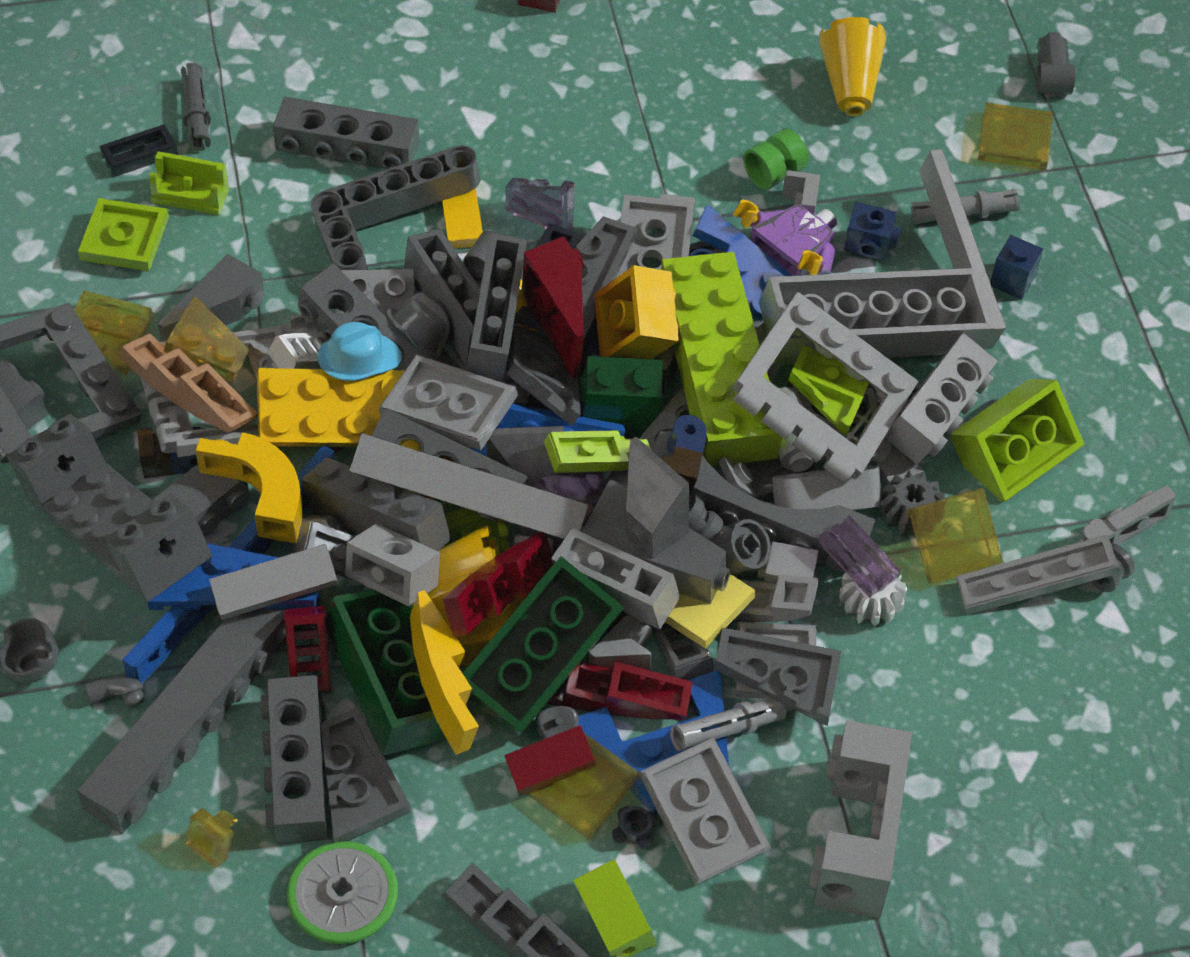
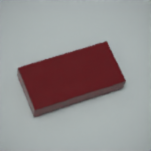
(550, 760)

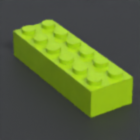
(711, 353)

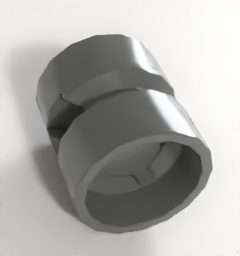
(745, 546)

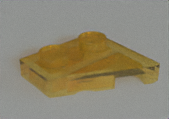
(208, 341)

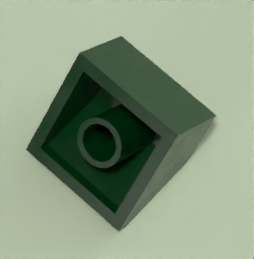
(621, 391)

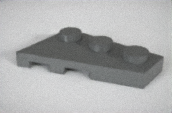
(782, 669)
(358, 778)

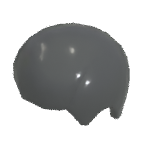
(28, 651)

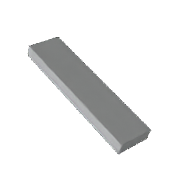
(1037, 574)

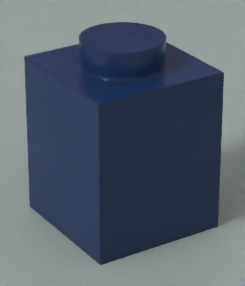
(1016, 267)

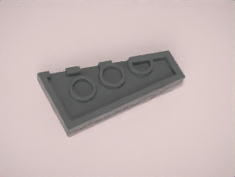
(603, 256)

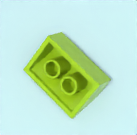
(1018, 437)

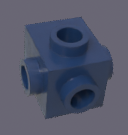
(871, 231)

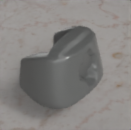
(556, 720)

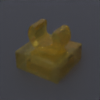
(211, 835)

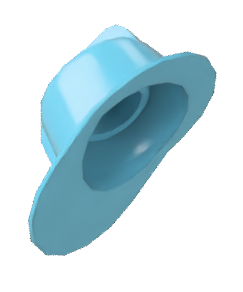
(358, 352)

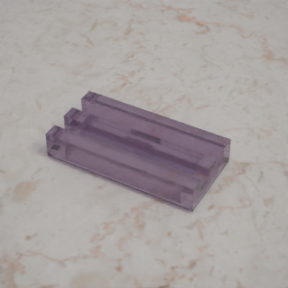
(864, 552)

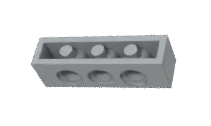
(940, 399)

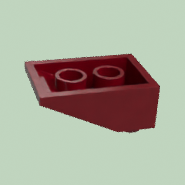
(555, 297)

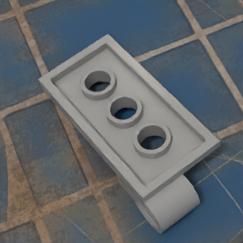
(668, 213)

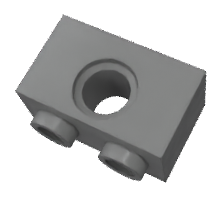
(392, 564)

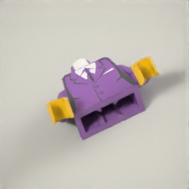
(792, 237)

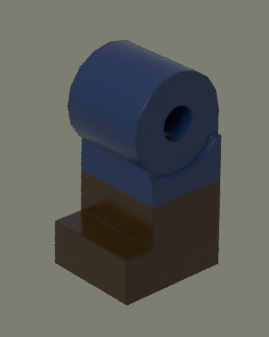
(686, 448)
(157, 463)

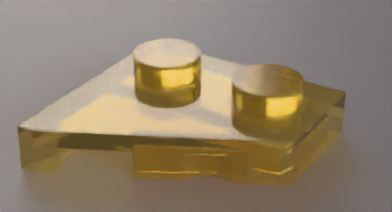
(113, 324)

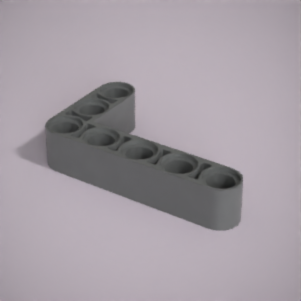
(388, 195)

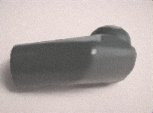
(116, 685)

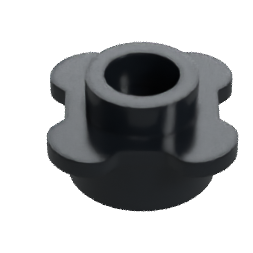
(635, 816)

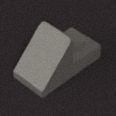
(624, 645)

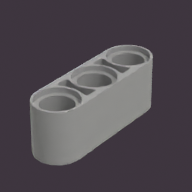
(825, 490)

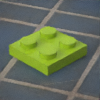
(123, 234)

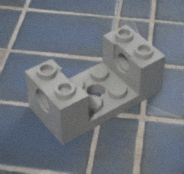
(850, 869)

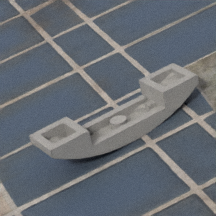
(780, 601)

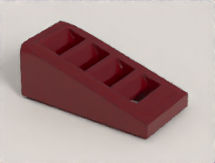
(308, 616)

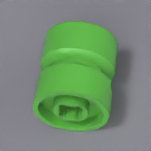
(772, 158)

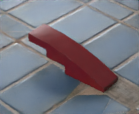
(497, 584)
(624, 692)

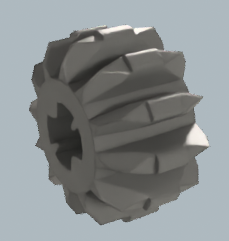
(906, 494)

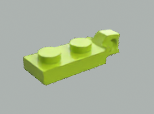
(588, 451)

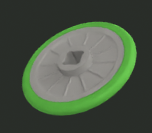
(357, 914)

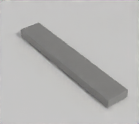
(957, 231)
(467, 487)

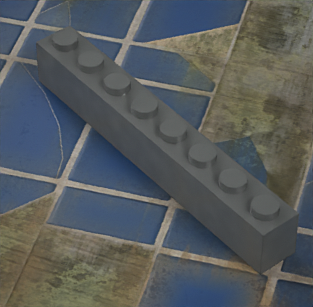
(182, 717)

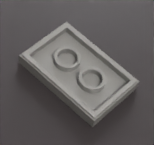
(450, 401)
(704, 811)

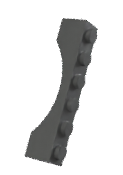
(782, 524)

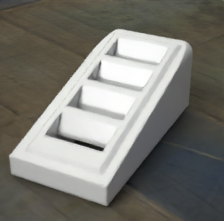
(285, 349)

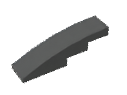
(507, 918)

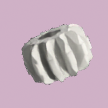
(881, 605)

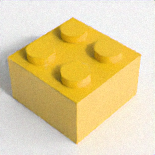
(637, 314)

